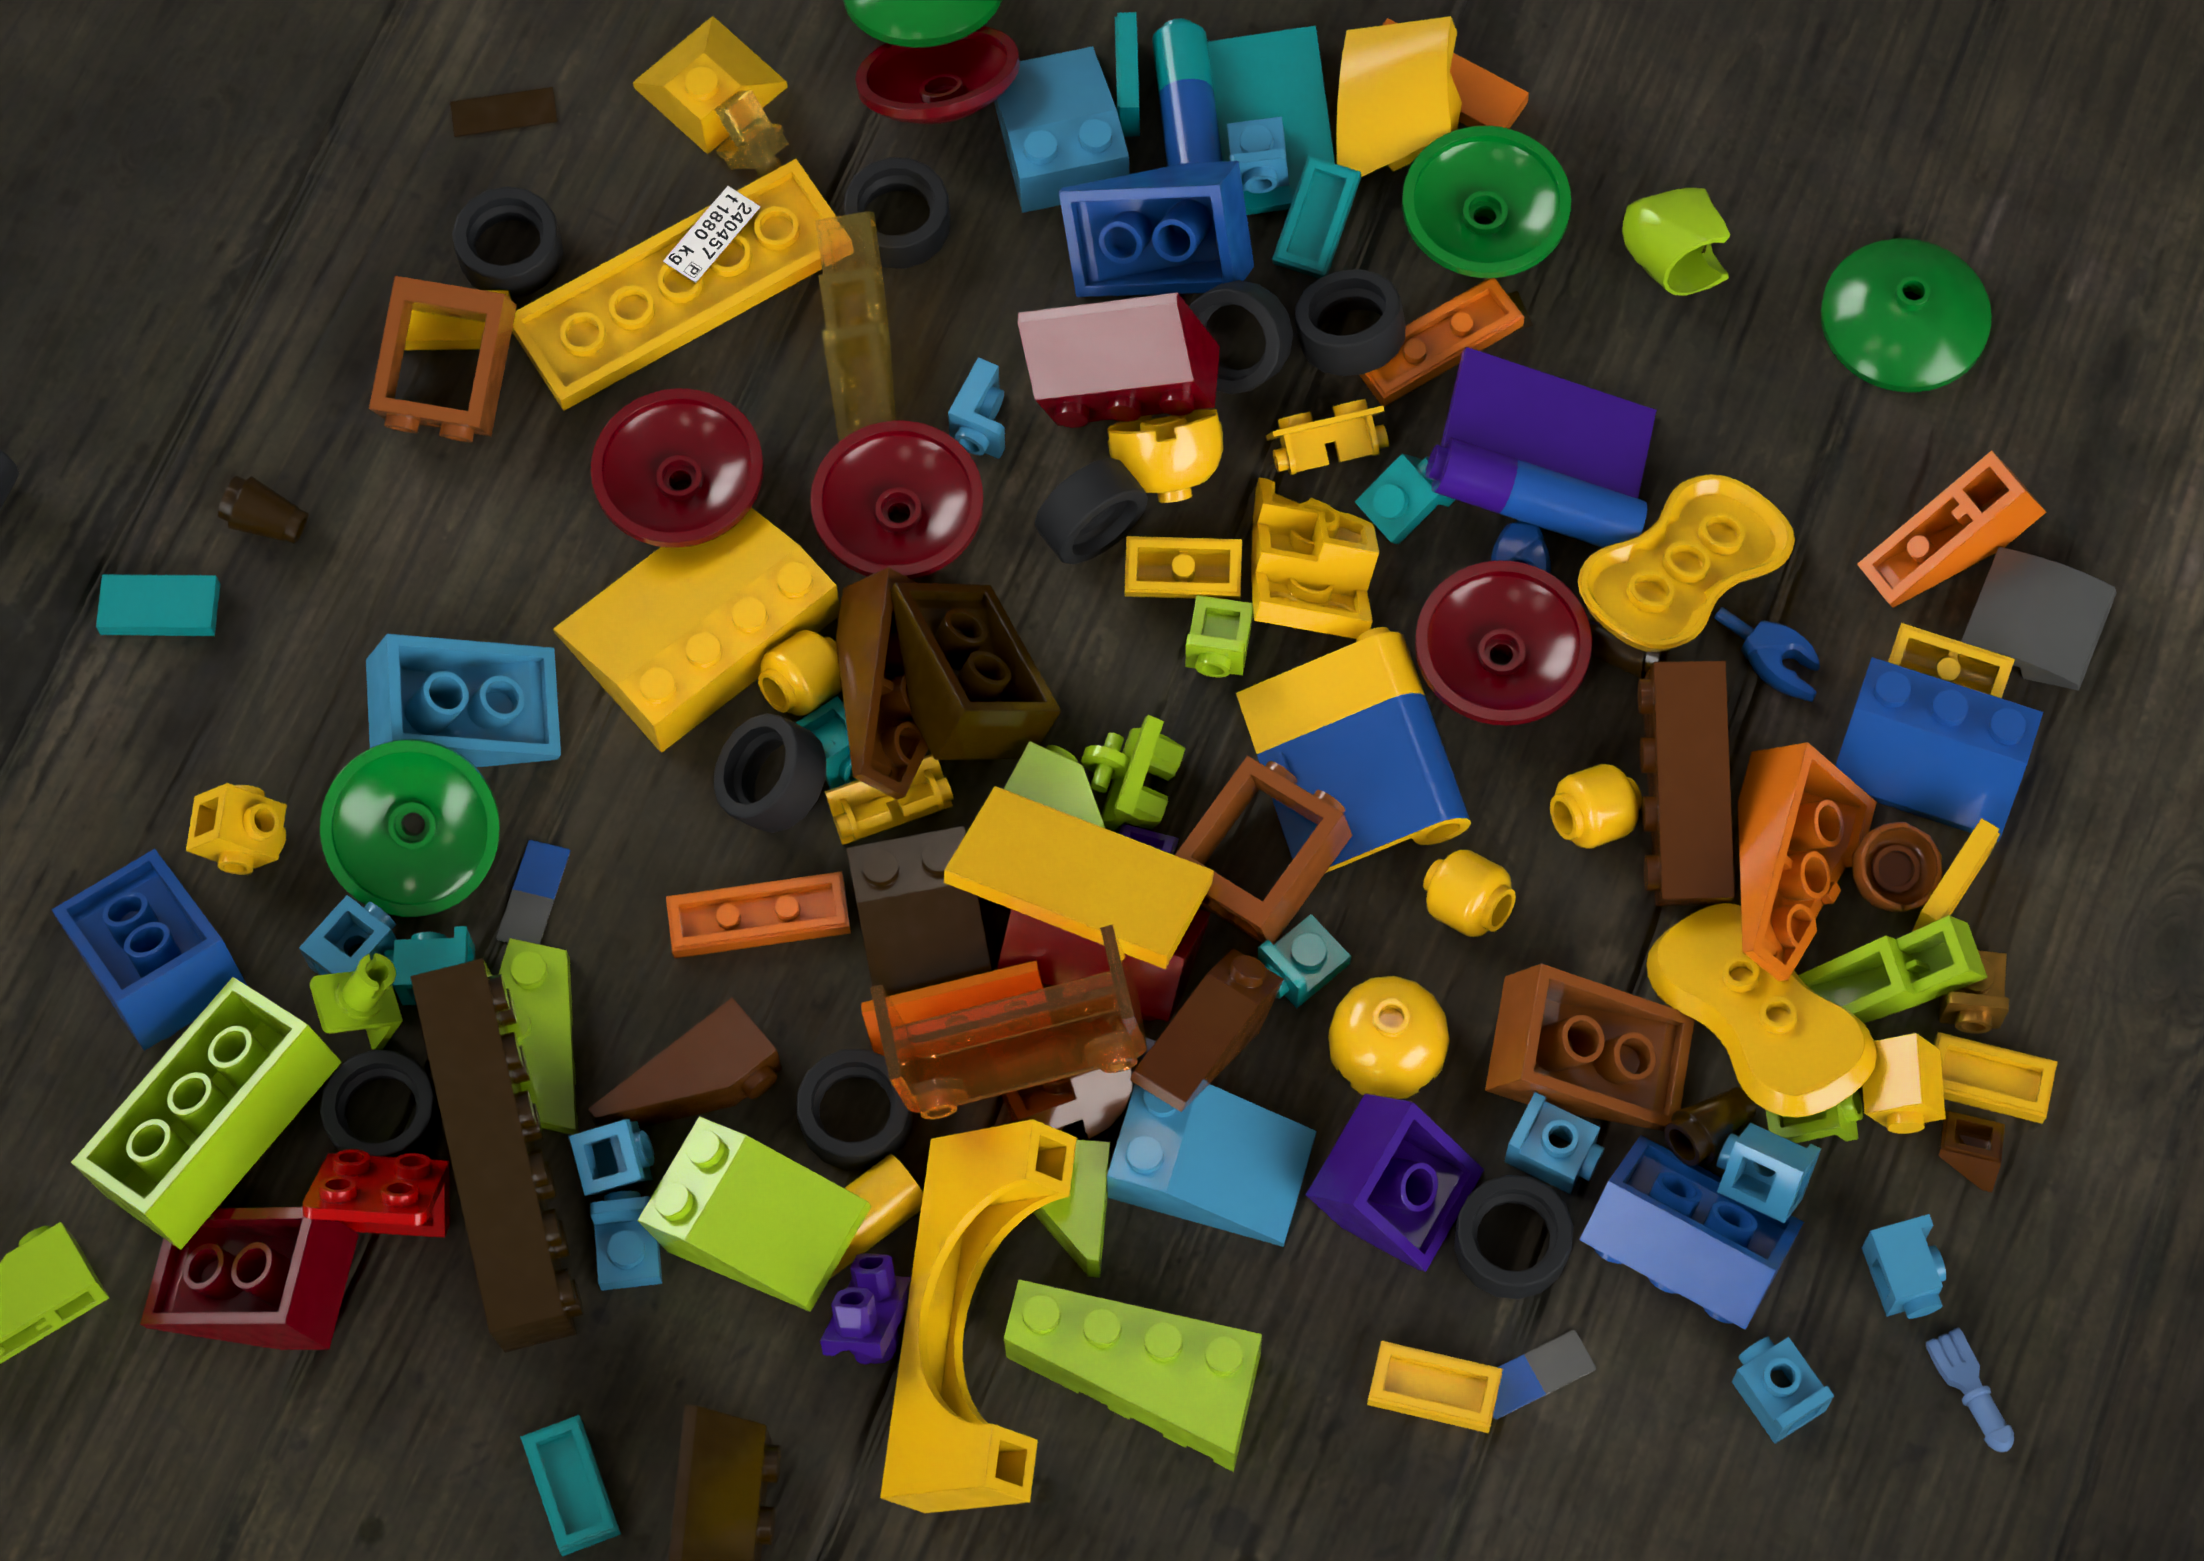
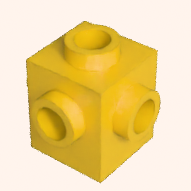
(237, 828)

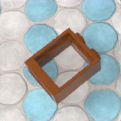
(454, 301)
(1269, 917)

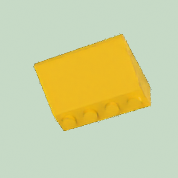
(696, 622)

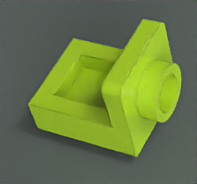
(1219, 636)

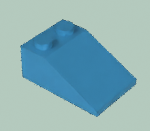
(1060, 127)
(471, 696)
(1212, 1162)

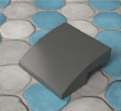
(2040, 617)

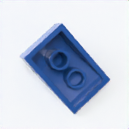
(1158, 231)
(148, 947)

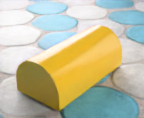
(1183, 567)
(1951, 660)
(893, 1200)

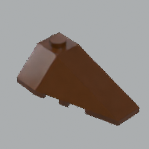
(879, 722)

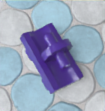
(868, 1311)

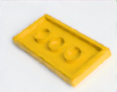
(1078, 876)

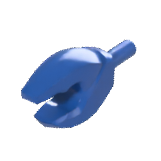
(1522, 544)
(1768, 647)

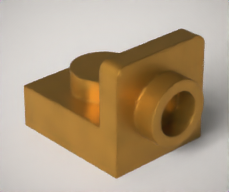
(1981, 1004)

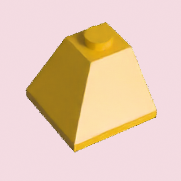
(703, 75)

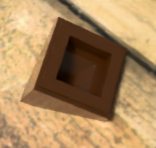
(1972, 1147)

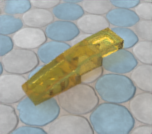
(855, 322)

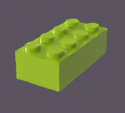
(206, 1112)

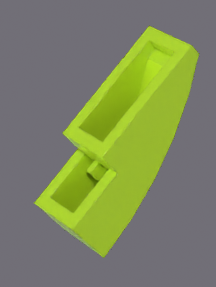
(1900, 971)

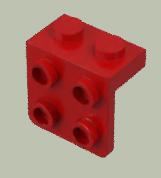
(382, 1193)

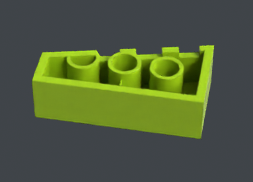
(1141, 1363)

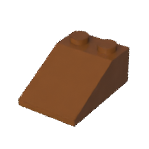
(1589, 1049)

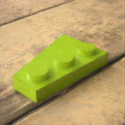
(543, 1008)

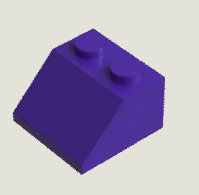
(1395, 1180)

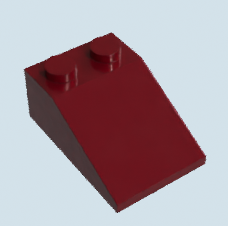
(254, 1279)

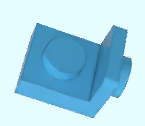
(1260, 153)
(975, 410)
(624, 1248)

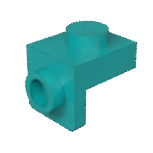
(1401, 498)

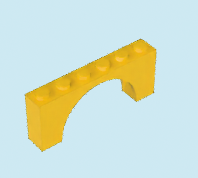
(973, 1196)

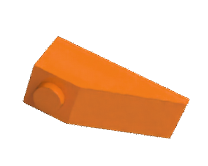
(1953, 531)

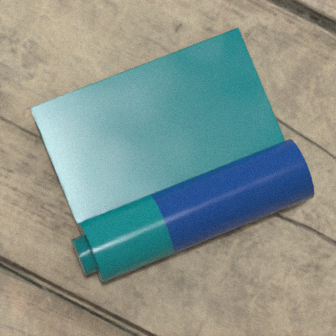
(1238, 81)

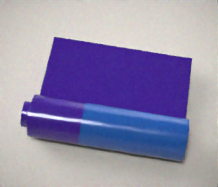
(1543, 451)

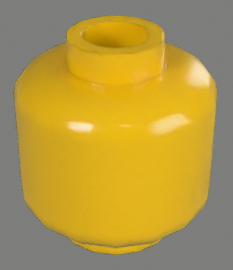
(800, 673)
(1596, 806)
(1469, 893)

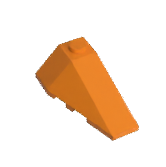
(1795, 841)

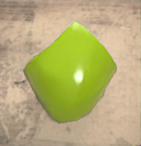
(1673, 239)

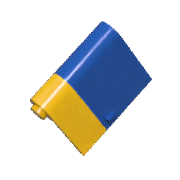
(1364, 737)

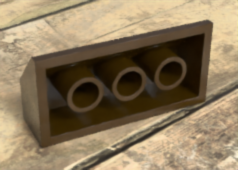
(723, 1488)

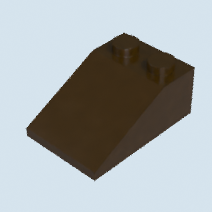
(969, 673)
(910, 919)

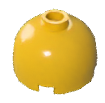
(1169, 451)
(1389, 1037)

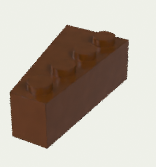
(1687, 783)

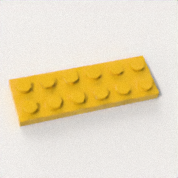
(645, 309)

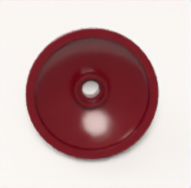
(940, 80)
(670, 440)
(893, 471)
(1508, 612)

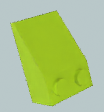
(753, 1215)

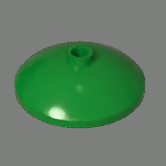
(920, 21)
(1490, 176)
(1903, 340)
(386, 862)

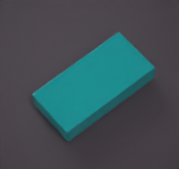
(1127, 73)
(1316, 217)
(158, 605)
(570, 1485)

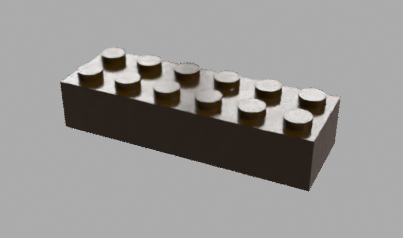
(494, 1157)

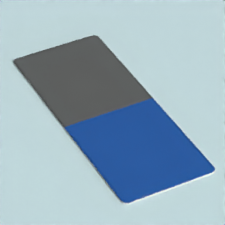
(533, 892)
(1541, 1372)

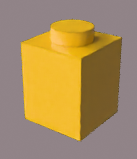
(1905, 1084)

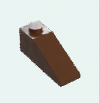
(1209, 1029)
(696, 1074)

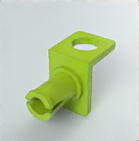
(359, 1000)

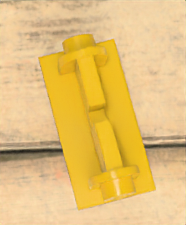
(1305, 440)
(866, 811)

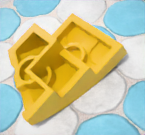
(1395, 93)
(1310, 565)

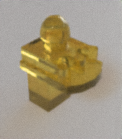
(752, 135)

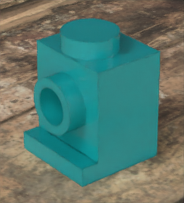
(427, 953)

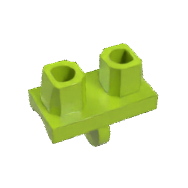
(1143, 752)

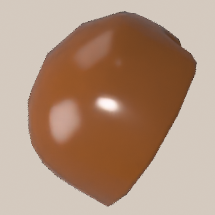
(1897, 867)

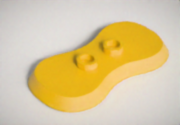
(1668, 579)
(1783, 1039)

